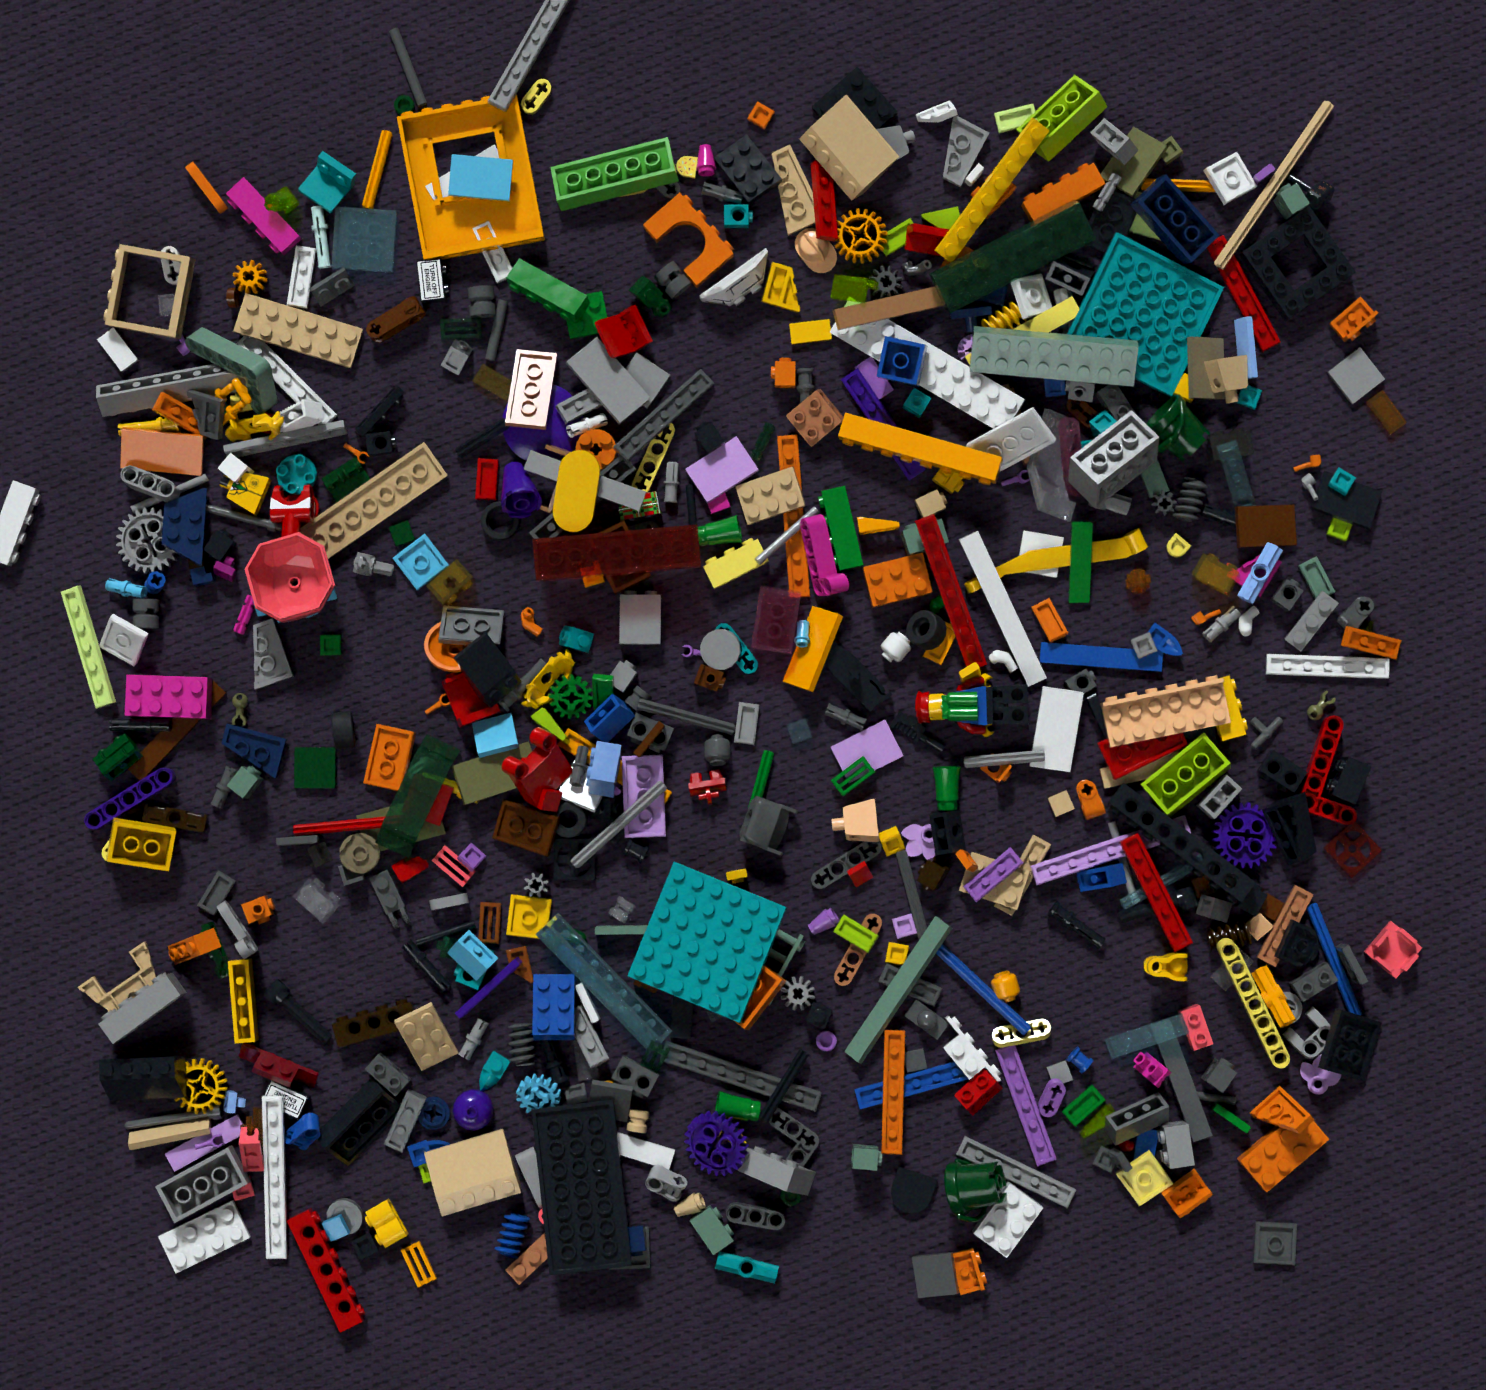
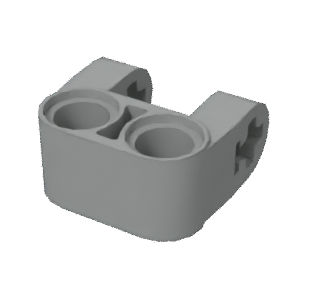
(1315, 1039)

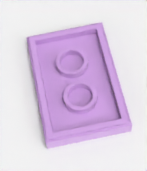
(721, 469)
(873, 743)

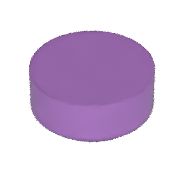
(826, 1041)

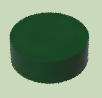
(403, 104)
(790, 1198)

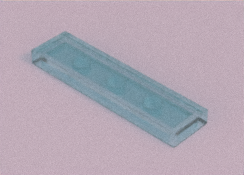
(1235, 474)
(1147, 1036)

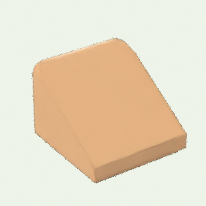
(1258, 926)

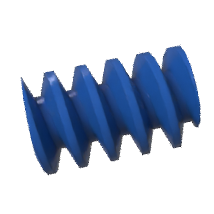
(512, 1235)

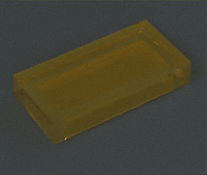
(493, 382)

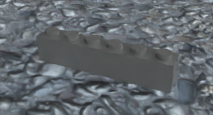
(617, 470)

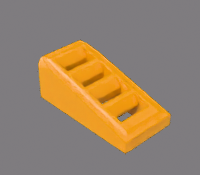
(871, 525)

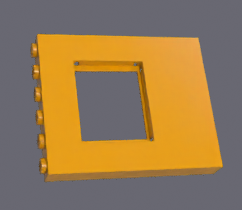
(447, 225)

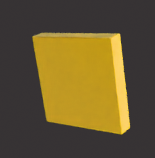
(527, 915)

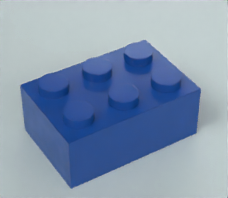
(554, 1006)

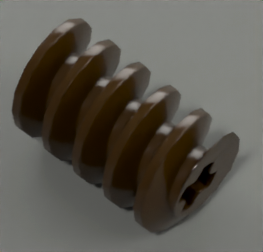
(1235, 933)

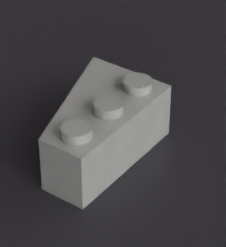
(777, 1172)

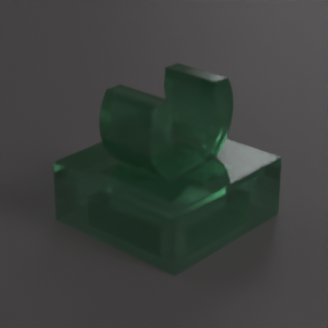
(445, 946)

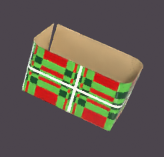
(649, 507)

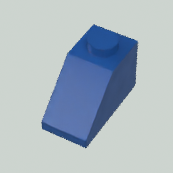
(1101, 877)

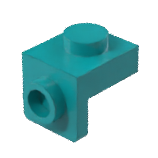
(576, 638)

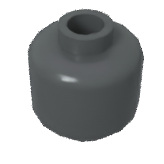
(717, 750)

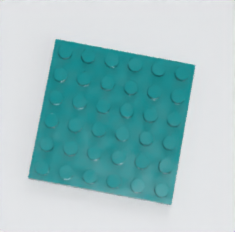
(1147, 301)
(707, 942)

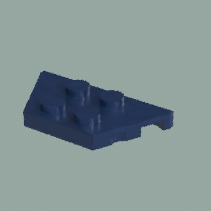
(185, 525)

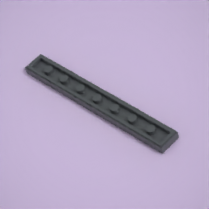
(739, 1075)

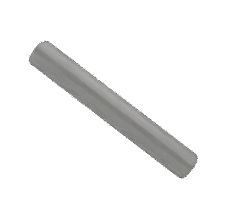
(1004, 759)

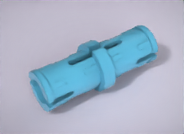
(126, 588)

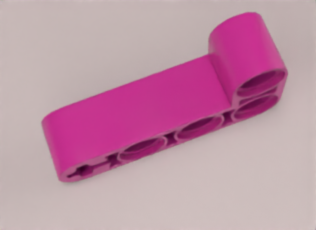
(820, 557)

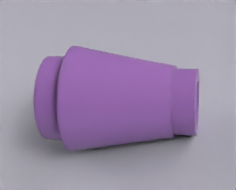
(824, 921)

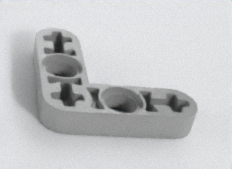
(245, 943)

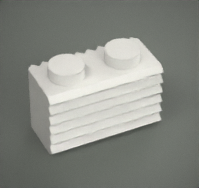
(301, 415)

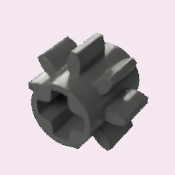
(1159, 498)

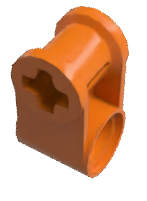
(1090, 803)

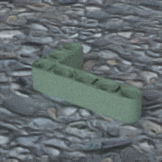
(240, 362)

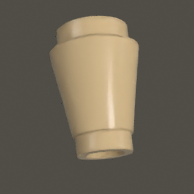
(690, 1205)

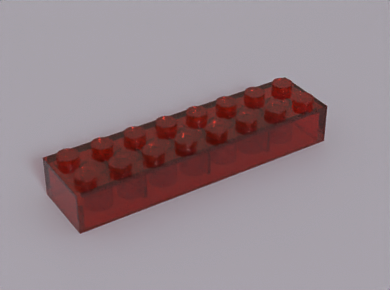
(616, 553)

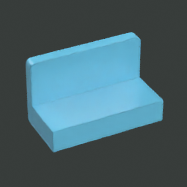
(472, 955)

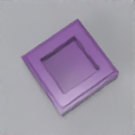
(1265, 172)
(471, 857)

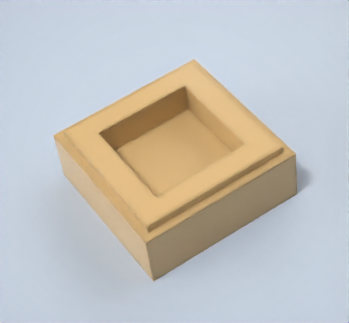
(1060, 803)

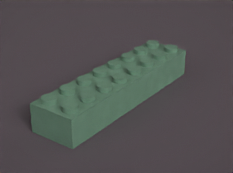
(1053, 356)

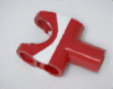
(292, 512)

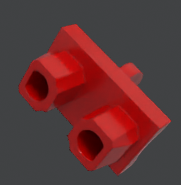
(709, 788)

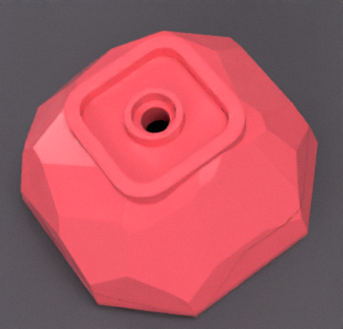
(277, 565)

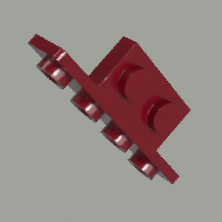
(277, 1068)

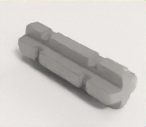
(1107, 192)

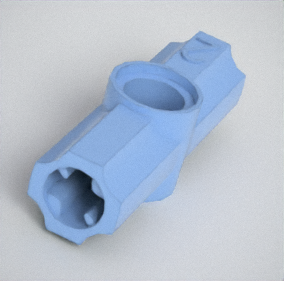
(1253, 584)

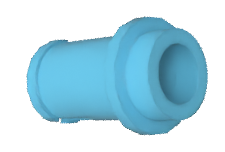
(802, 639)

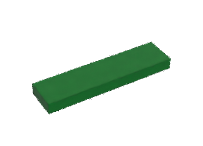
(1080, 562)

